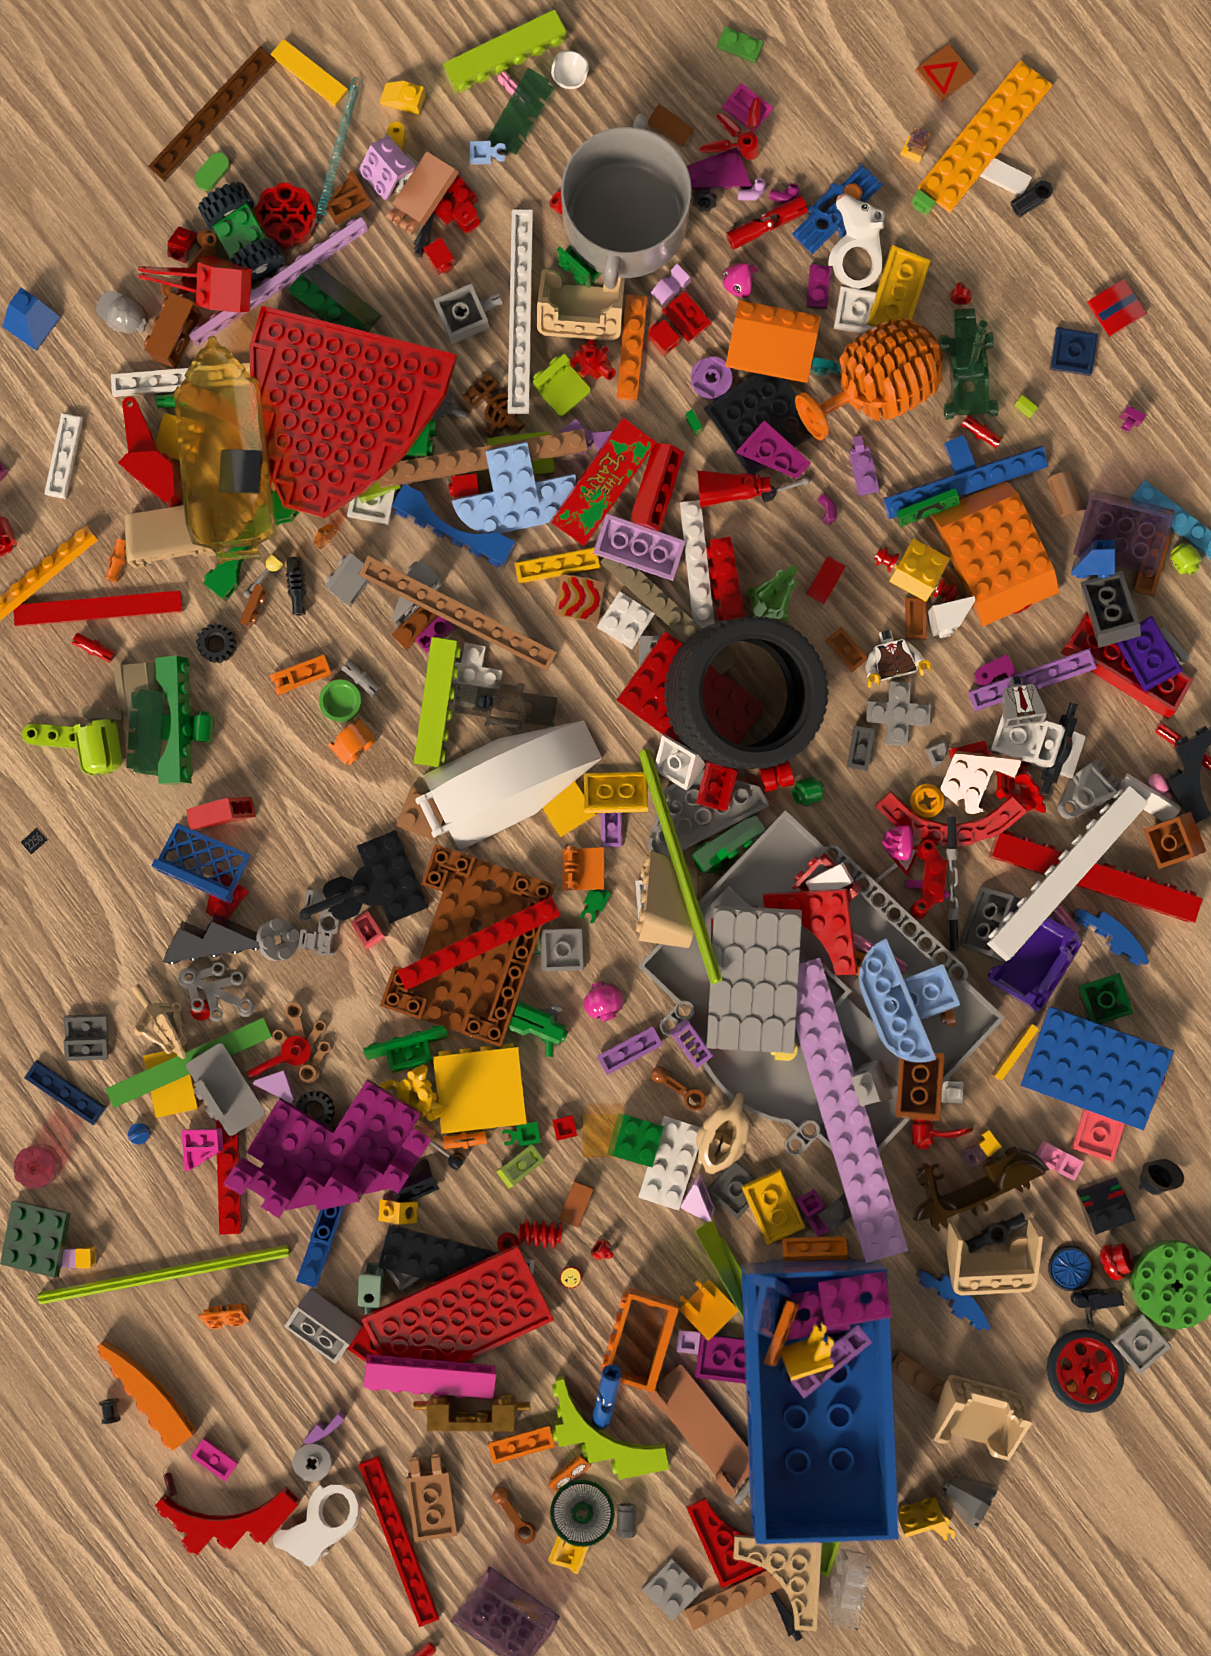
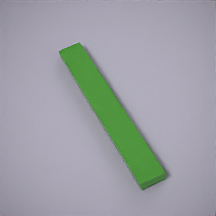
(176, 1067)

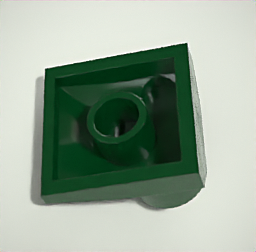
(1105, 999)

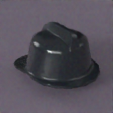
(1160, 1176)

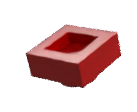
(564, 1127)

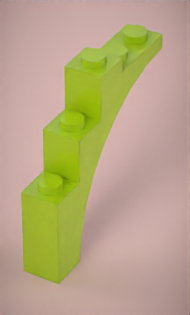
(629, 1458)

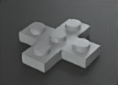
(898, 713)

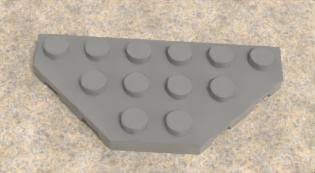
(699, 822)

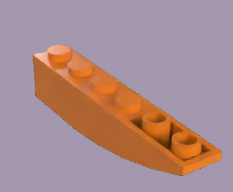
(150, 1397)

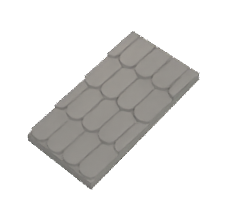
(760, 979)

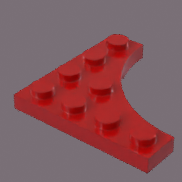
(827, 917)
(718, 1543)

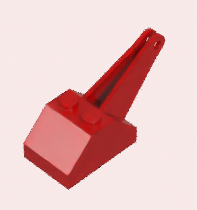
(218, 285)
(144, 459)

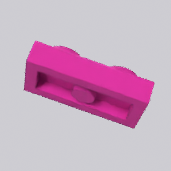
(214, 1459)

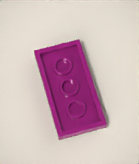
(721, 1359)

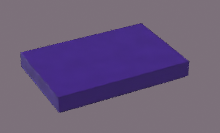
(1150, 656)

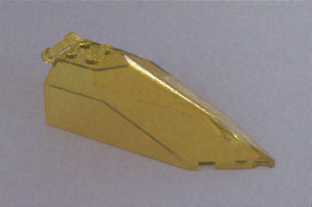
(214, 412)

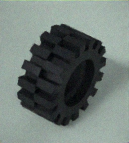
(207, 634)
(323, 1099)

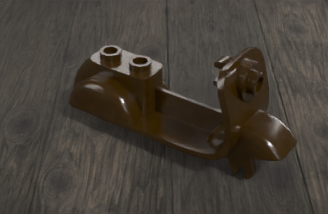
(1002, 1173)

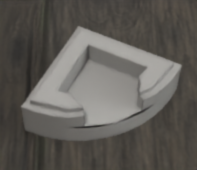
(936, 754)

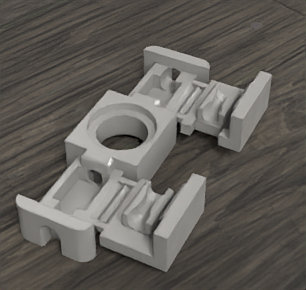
(321, 941)

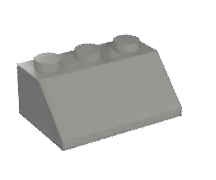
(322, 1326)

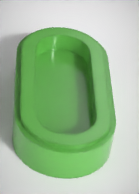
(212, 171)

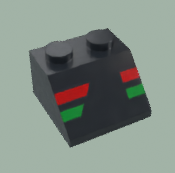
(1105, 1206)

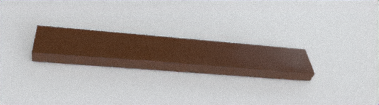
(212, 114)

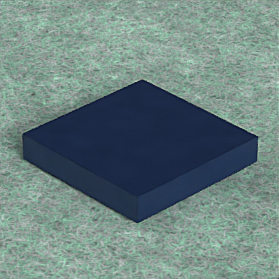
(1073, 351)

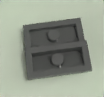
(86, 1037)

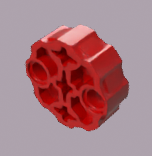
(295, 205)

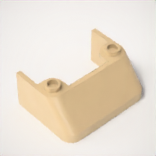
(995, 1271)

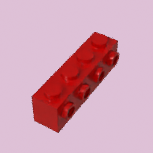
(657, 486)
(726, 578)

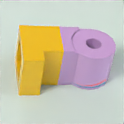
(79, 1257)

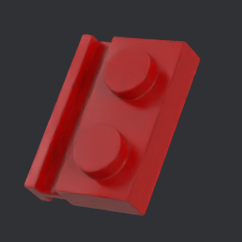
(686, 317)

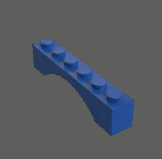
(492, 546)

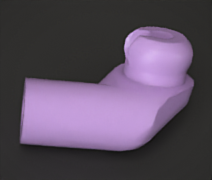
(754, 192)

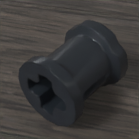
(109, 1411)

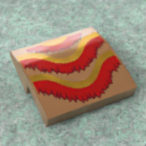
(579, 598)

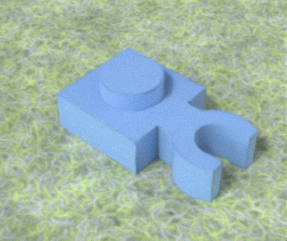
(482, 152)

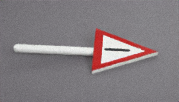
(904, 866)

